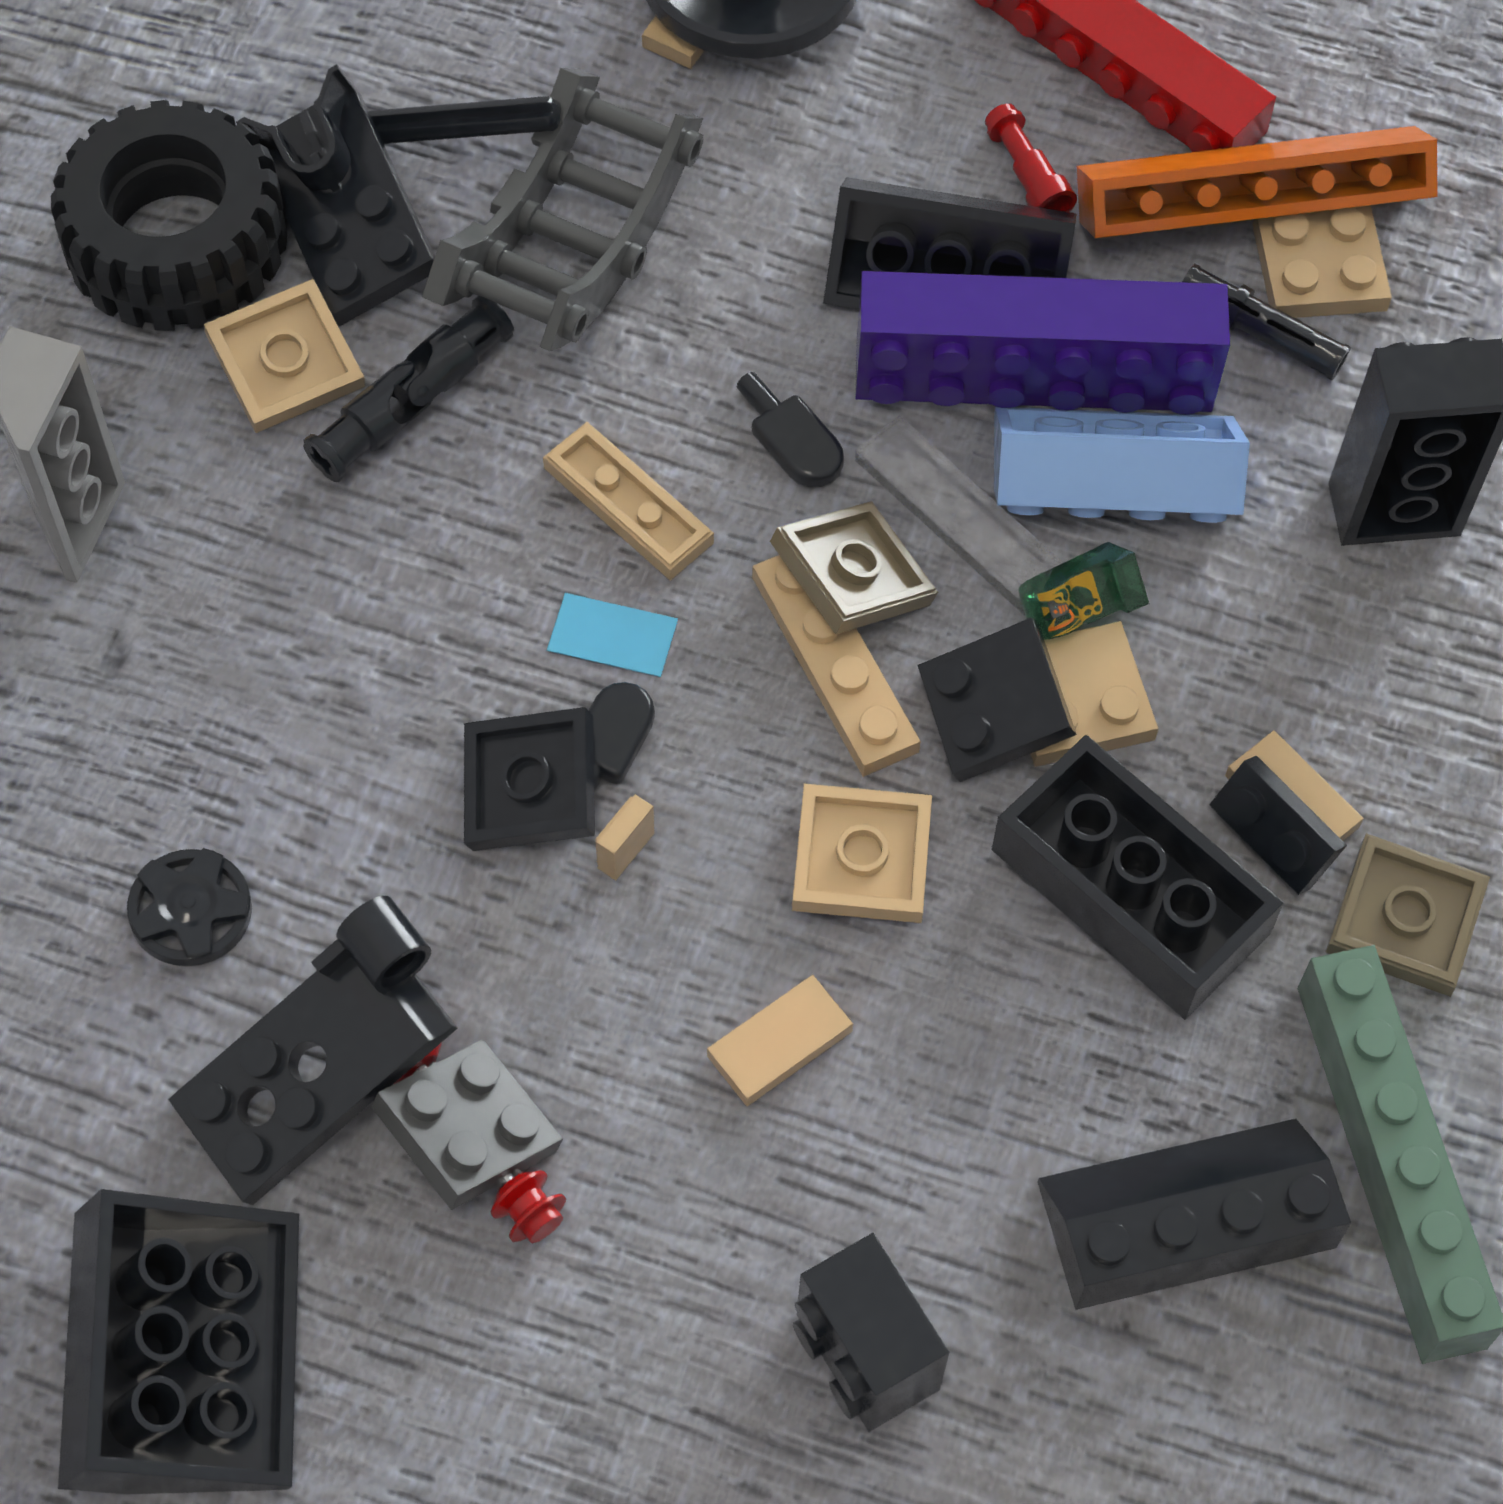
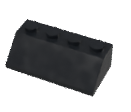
(939, 233)
(1193, 1212)

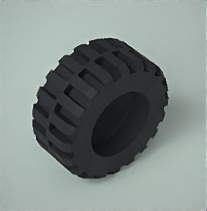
(160, 156)

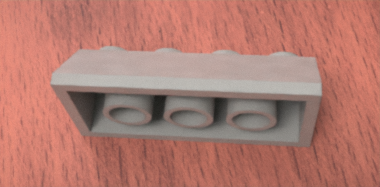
(58, 443)

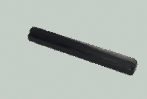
(467, 119)

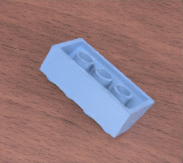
(1119, 463)

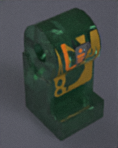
(1084, 590)

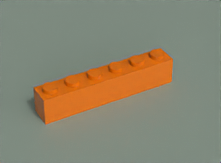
(1257, 181)

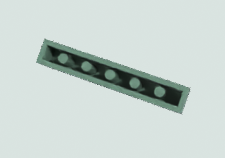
(1400, 1156)

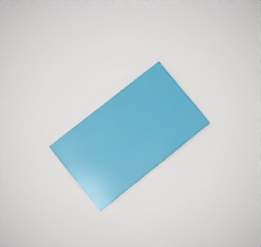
(612, 634)

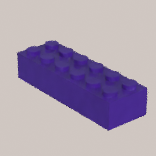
(1041, 342)

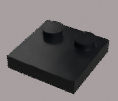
(996, 700)
(529, 779)

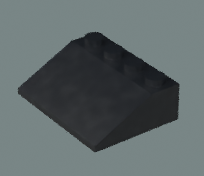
(179, 1347)

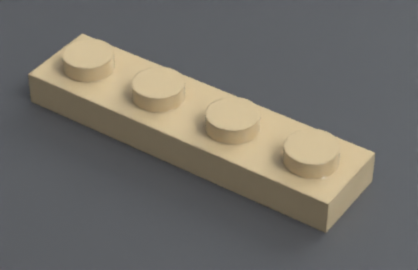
(840, 673)

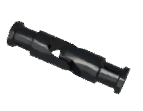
(425, 373)

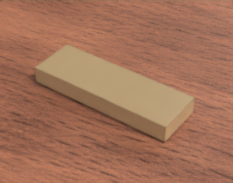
(628, 500)

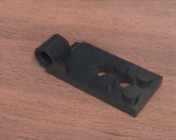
(367, 1018)

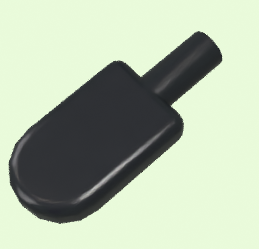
(793, 435)
(621, 723)

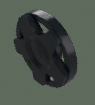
(189, 906)

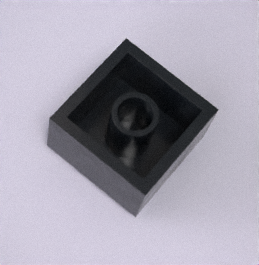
(869, 1333)

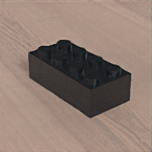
(1419, 441)
(1135, 876)

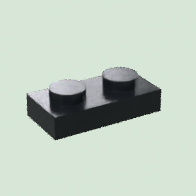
(1277, 825)

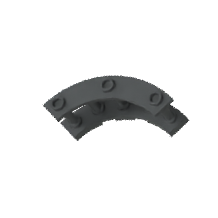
(482, 253)

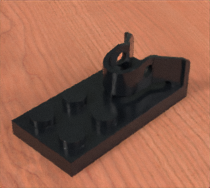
(346, 201)

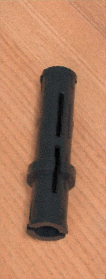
(1276, 327)

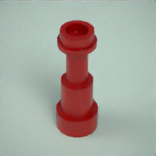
(1031, 166)

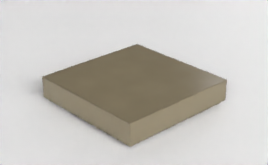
(853, 567)
(1412, 911)

